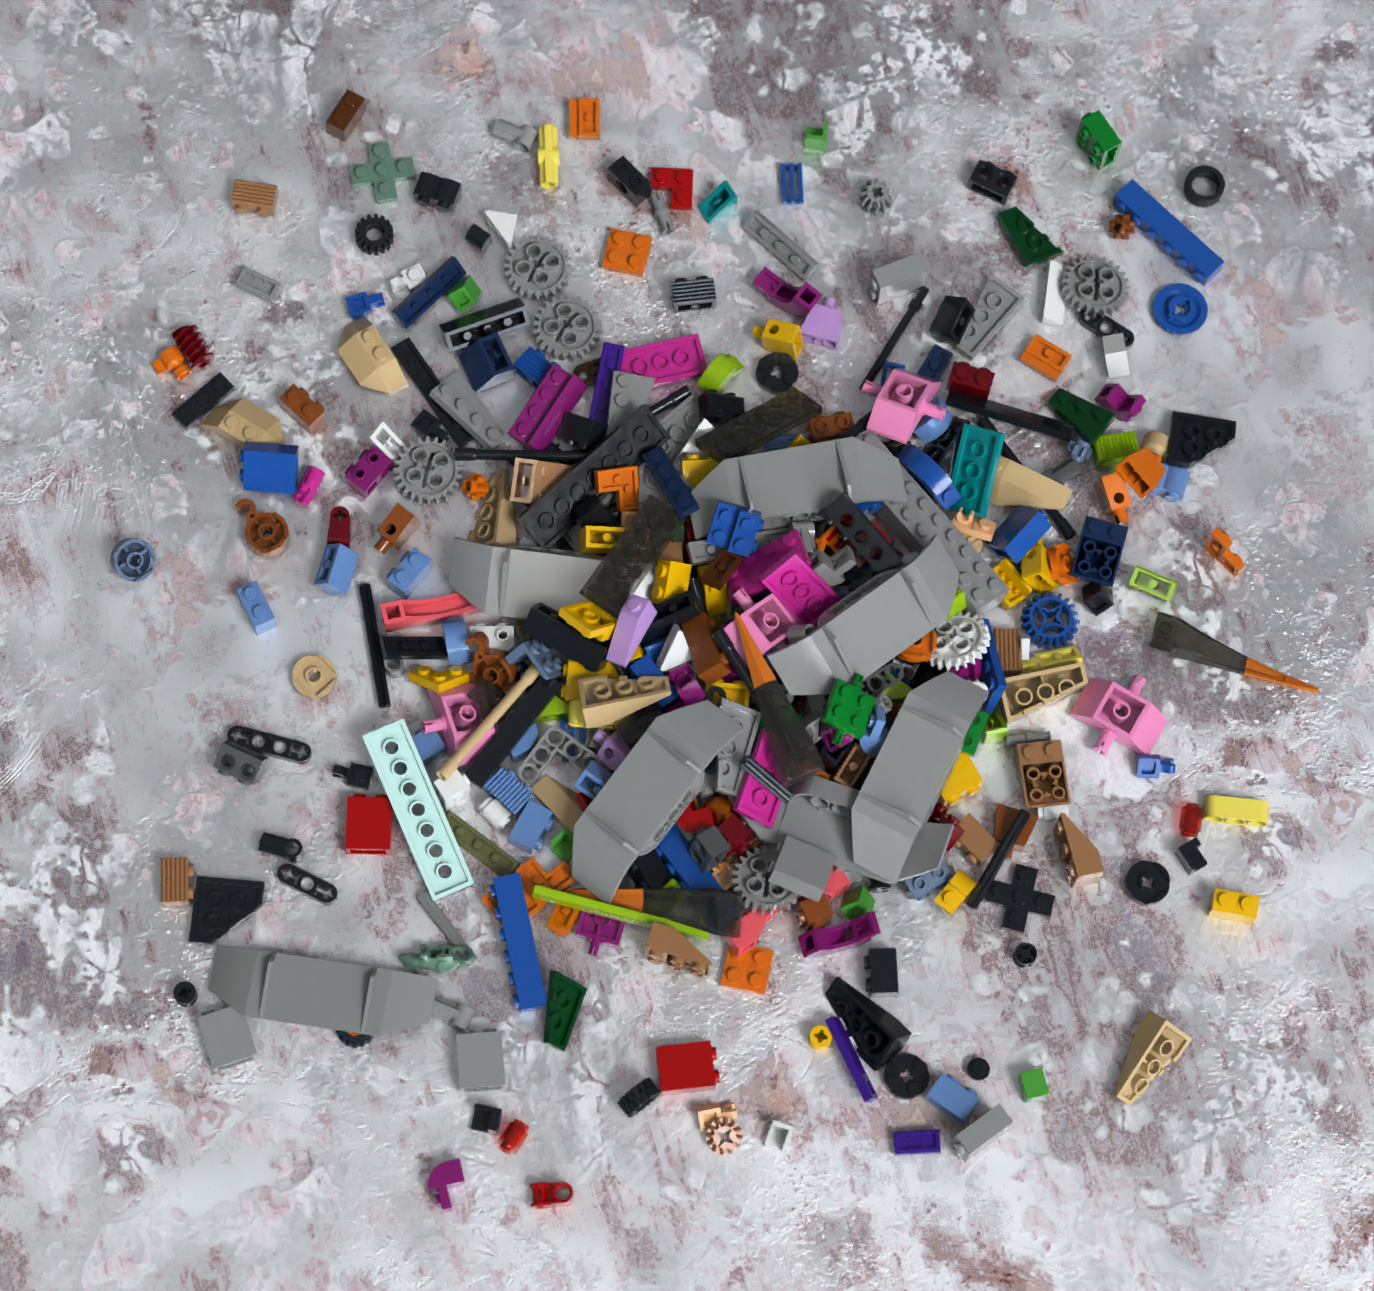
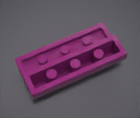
(543, 413)

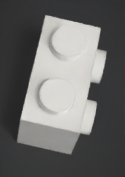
(499, 636)
(453, 791)

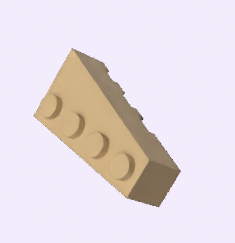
(1039, 689)

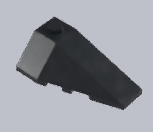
(945, 449)
(871, 1027)

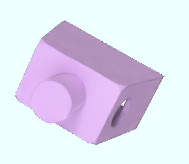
(823, 325)
(613, 748)

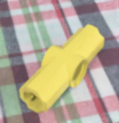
(548, 156)

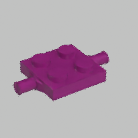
(599, 930)

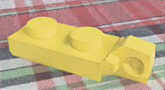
(1051, 659)

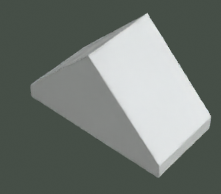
(503, 226)
(1116, 355)
(386, 441)
(674, 650)

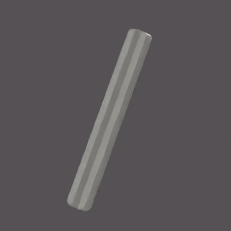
(442, 922)

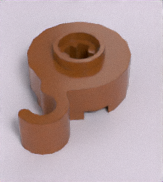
(258, 524)
(491, 659)

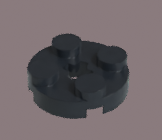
(781, 362)
(1148, 870)
(895, 1083)

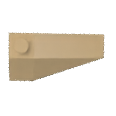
(1022, 486)
(496, 519)
(612, 699)
(559, 800)
(1151, 1050)

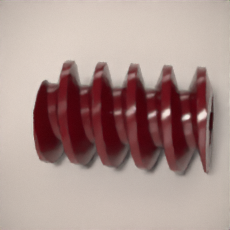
(193, 347)

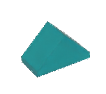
(719, 203)

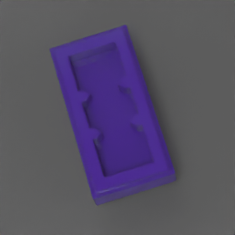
(916, 1142)

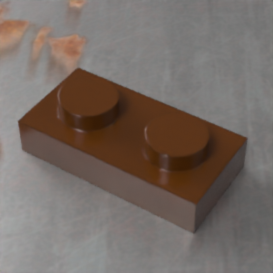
(721, 569)

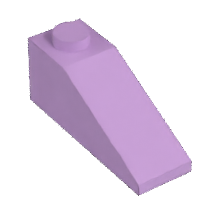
(630, 629)

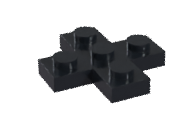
(1019, 899)

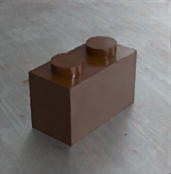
(346, 115)

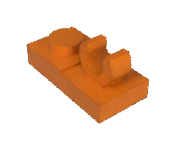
(562, 919)

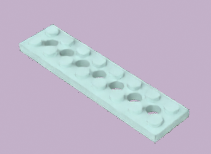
(411, 824)

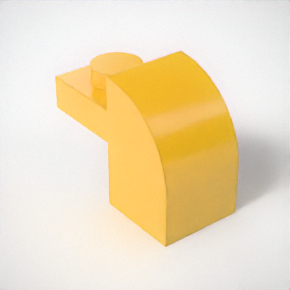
(955, 892)

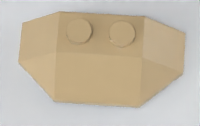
(370, 358)
(244, 422)

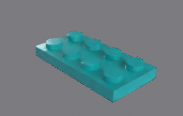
(976, 468)

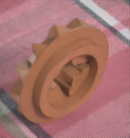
(723, 1125)

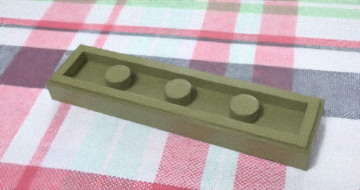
(481, 847)

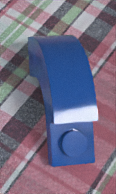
(929, 475)

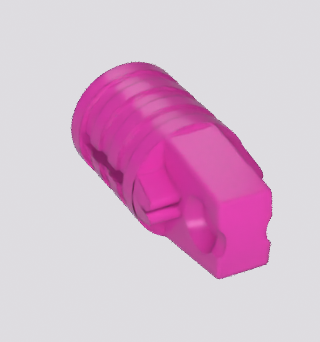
(308, 486)

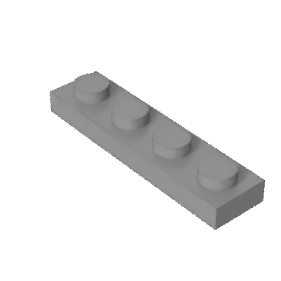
(780, 245)

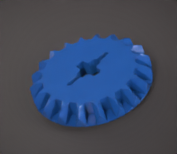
(1180, 295)

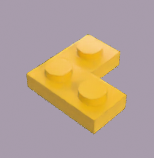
(439, 681)

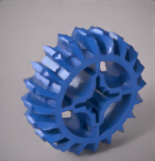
(1039, 634)

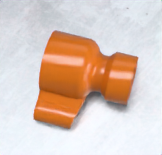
(173, 360)

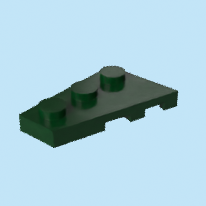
(1027, 241)
(1082, 414)
(562, 1009)

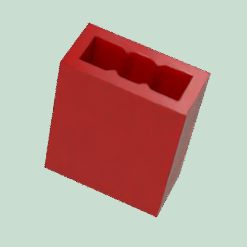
(369, 825)
(686, 1068)

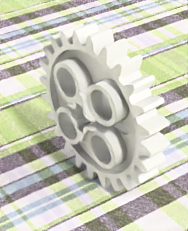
(960, 641)

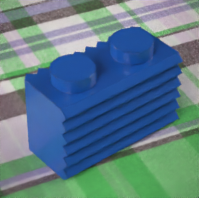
(532, 366)

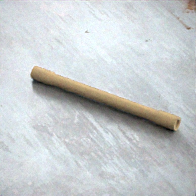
(453, 762)

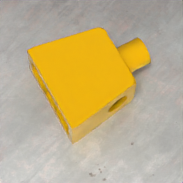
(780, 337)
(1036, 568)

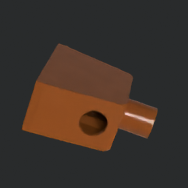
(397, 521)
(1002, 821)

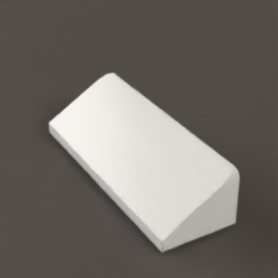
(1054, 300)

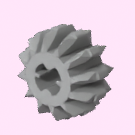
(878, 189)

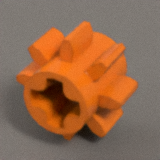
(475, 486)

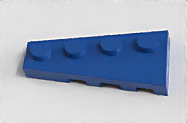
(992, 673)

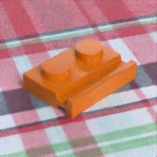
(584, 118)
(1045, 358)

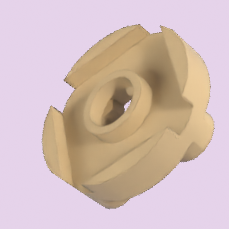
(314, 664)

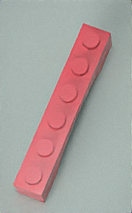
(416, 612)
(754, 923)

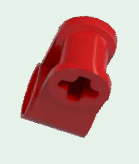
(549, 1195)

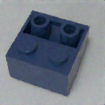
(487, 363)

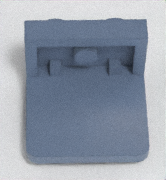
(540, 655)
(921, 884)

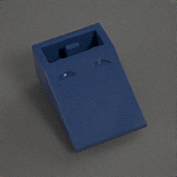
(1099, 551)

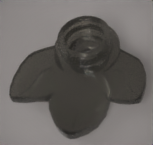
(485, 695)

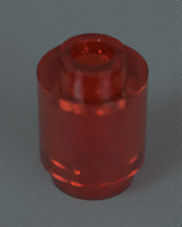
(1190, 820)
(513, 1137)

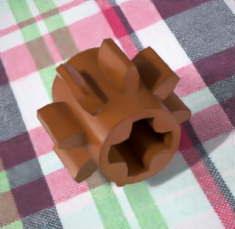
(1121, 227)

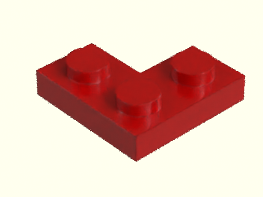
(678, 182)

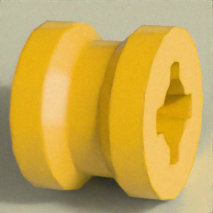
(818, 1042)

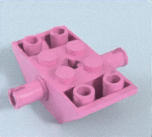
(902, 404)
(764, 620)
(1099, 708)
(456, 720)

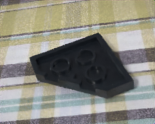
(1197, 438)
(222, 906)

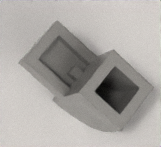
(832, 568)

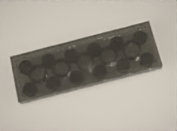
(759, 425)
(632, 556)

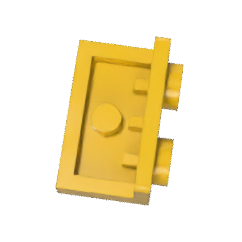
(1018, 587)

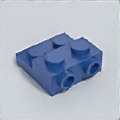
(735, 528)

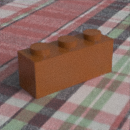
(707, 656)

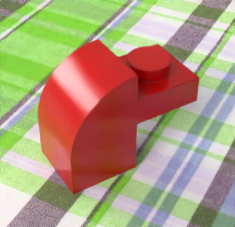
(695, 820)

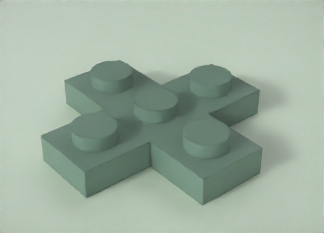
(382, 172)

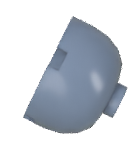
(132, 559)

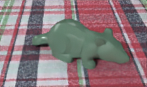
(439, 960)

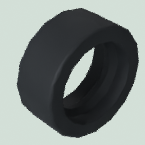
(1208, 172)

